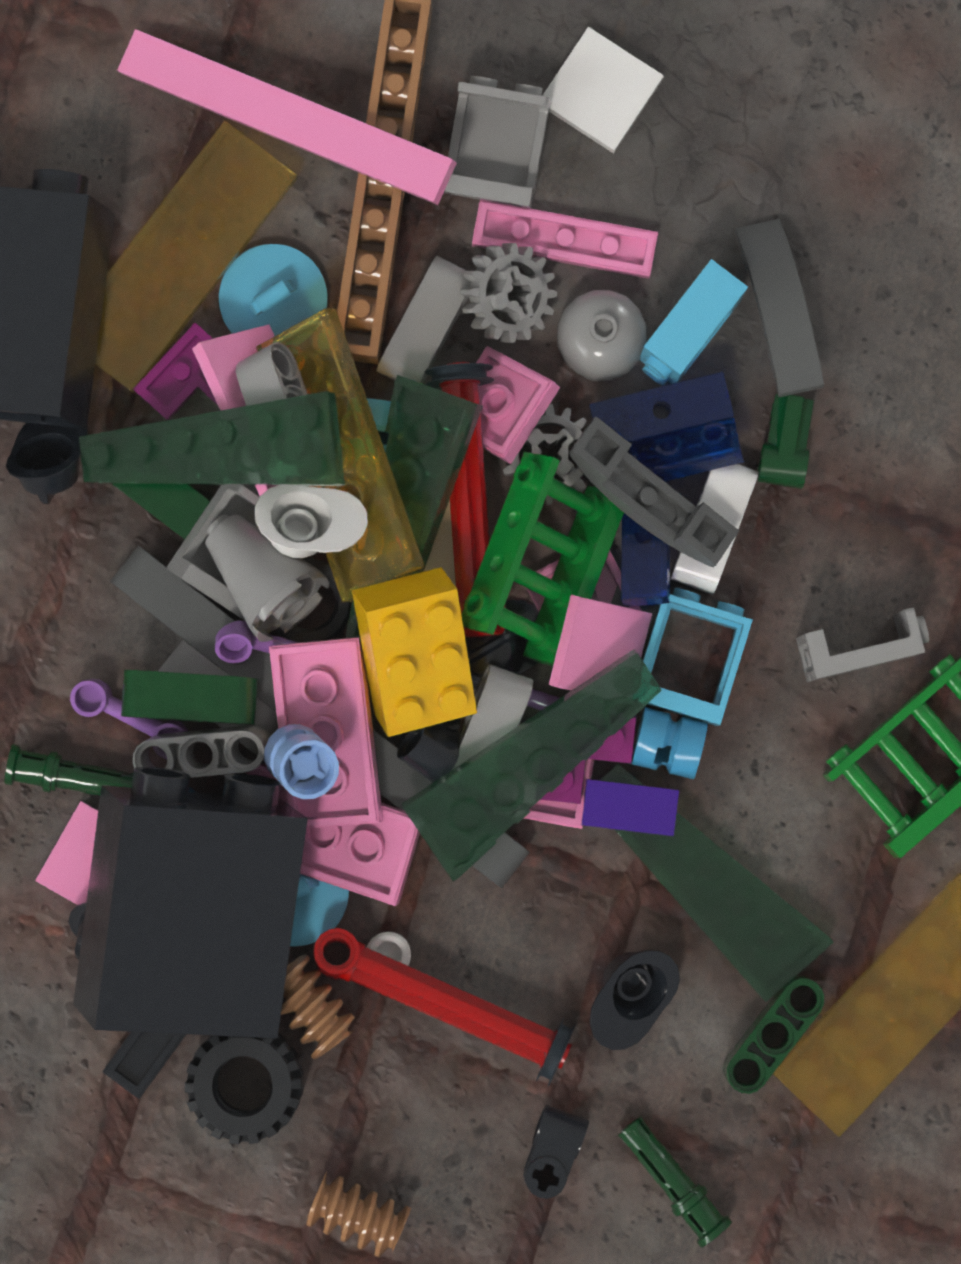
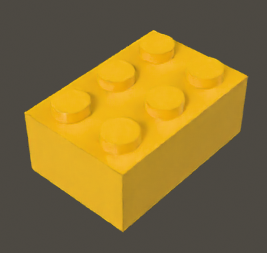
(414, 651)

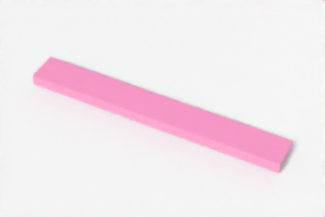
(287, 117)

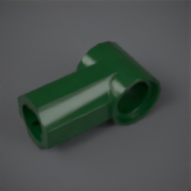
(785, 453)

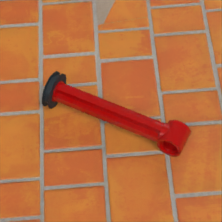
(468, 496)
(446, 1002)

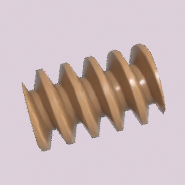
(313, 1009)
(357, 1215)

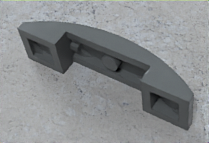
(781, 307)
(647, 498)

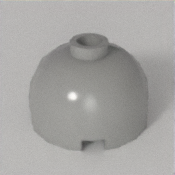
(601, 335)

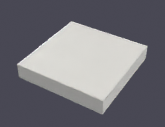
(601, 89)

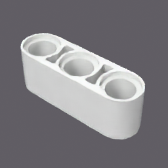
(728, 494)

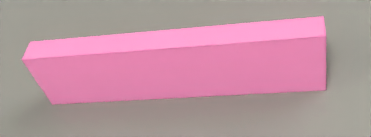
(567, 238)

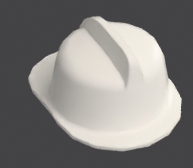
(310, 519)

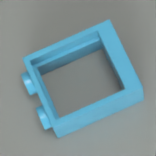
(692, 324)
(724, 615)

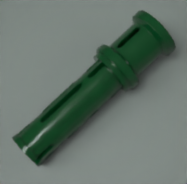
(53, 773)
(687, 1198)

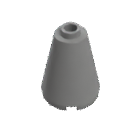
(264, 583)

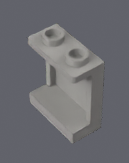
(497, 142)
(193, 560)
(819, 664)

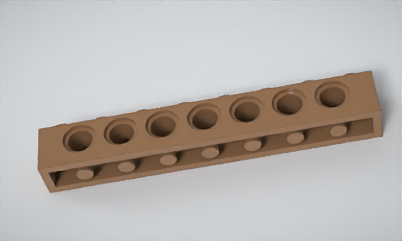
(377, 204)

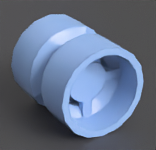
(301, 761)

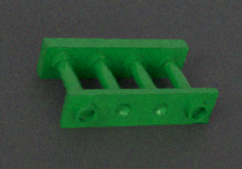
(577, 570)
(937, 799)

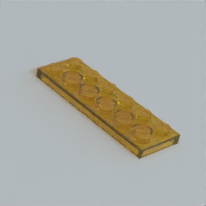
(186, 251)
(388, 544)
(881, 1018)

